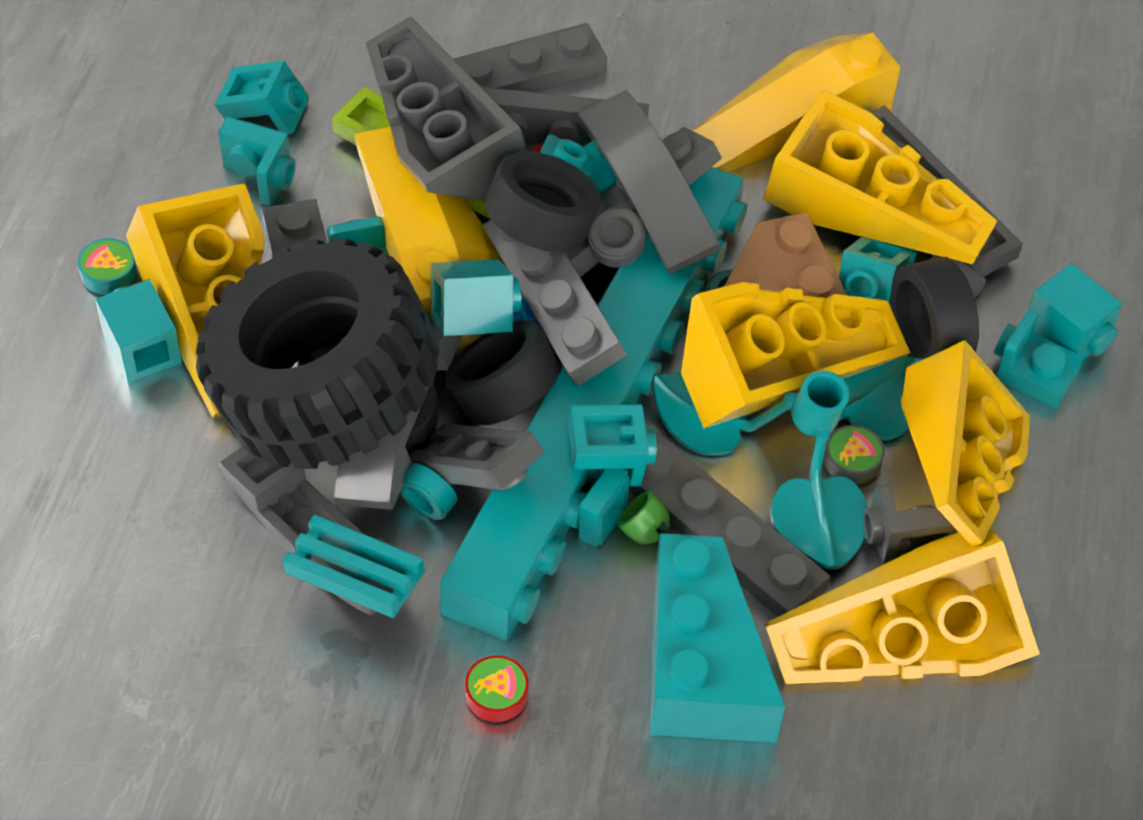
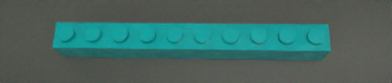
(523, 527)

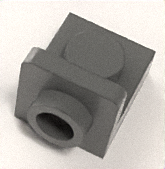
(901, 531)

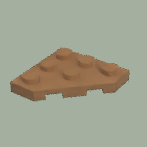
(787, 255)

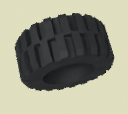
(346, 395)

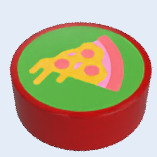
(496, 688)

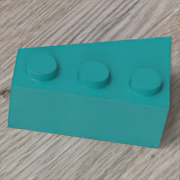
(706, 649)

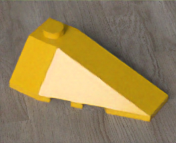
(770, 109)
(868, 186)
(417, 223)
(191, 255)
(759, 344)
(965, 435)
(914, 616)

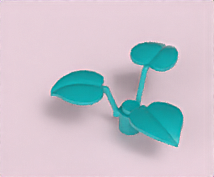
(812, 514)

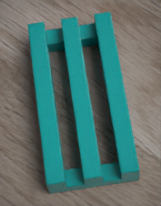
(358, 557)

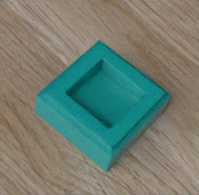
(603, 506)

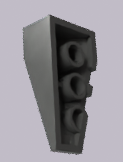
(439, 116)

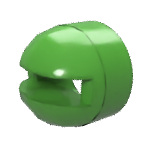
(643, 517)

